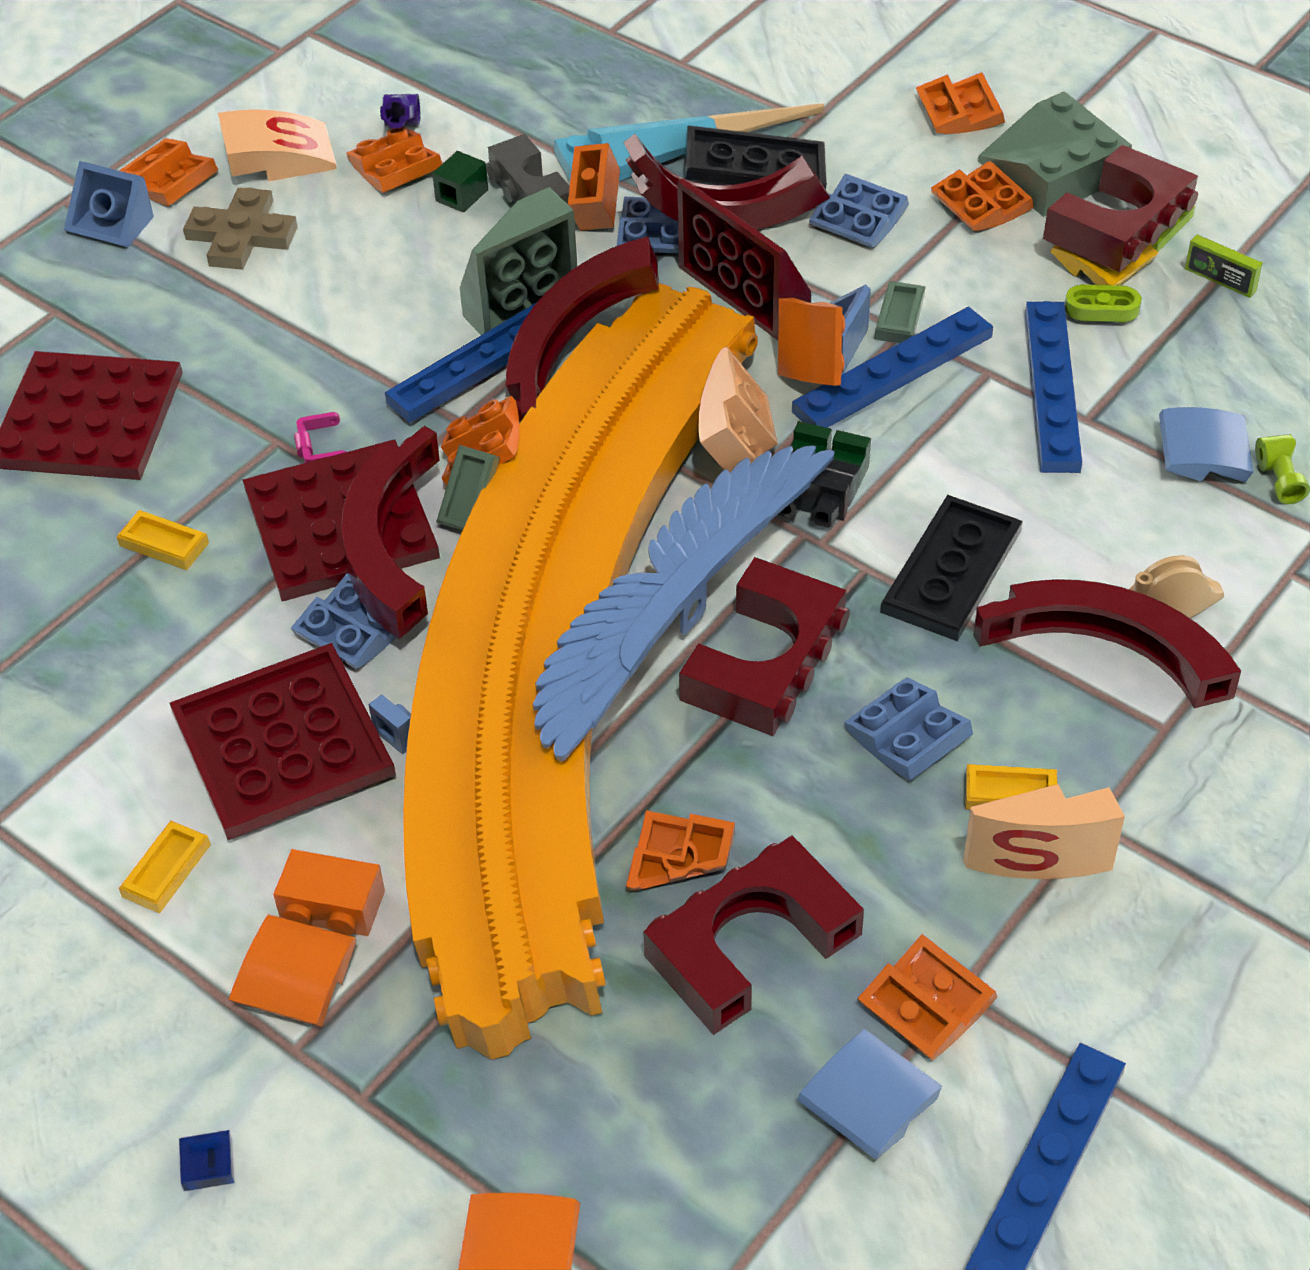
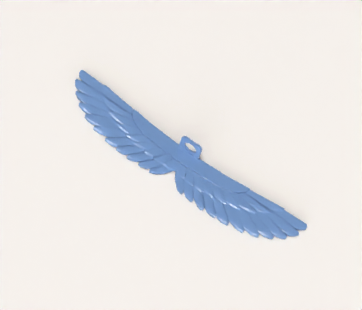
(631, 615)

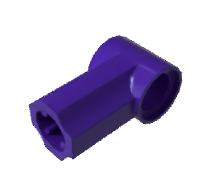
(400, 110)

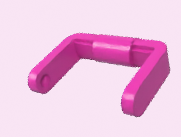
(302, 437)

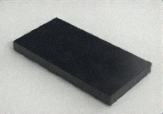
(745, 156)
(951, 567)

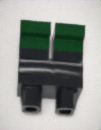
(838, 483)

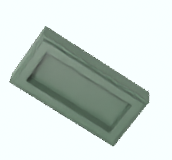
(899, 312)
(468, 476)

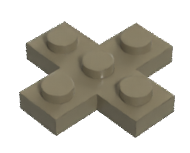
(240, 228)

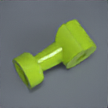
(1276, 454)

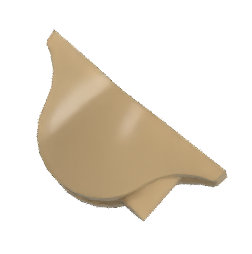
(1179, 584)

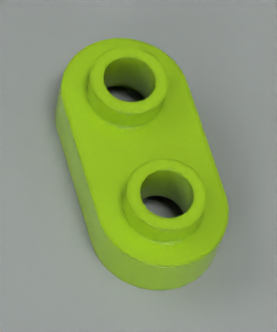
(1103, 303)

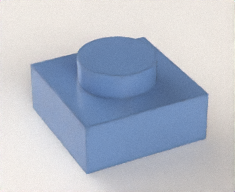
(391, 722)

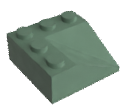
(1054, 151)
(519, 260)

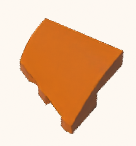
(679, 849)

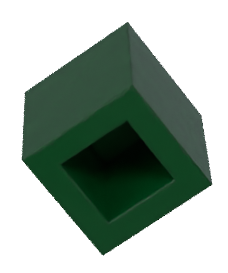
(460, 181)

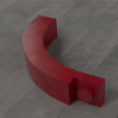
(757, 202)
(569, 305)
(380, 584)
(1119, 616)

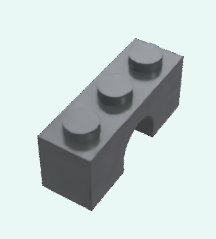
(519, 172)

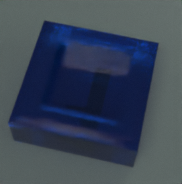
(206, 1160)

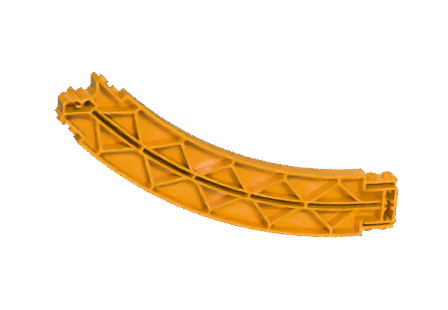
(489, 815)

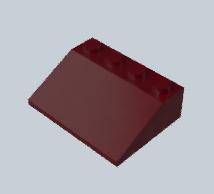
(735, 259)

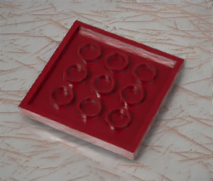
(87, 414)
(302, 520)
(281, 740)

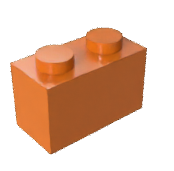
(594, 186)
(329, 892)

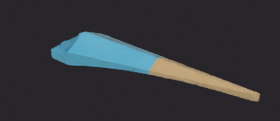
(668, 137)

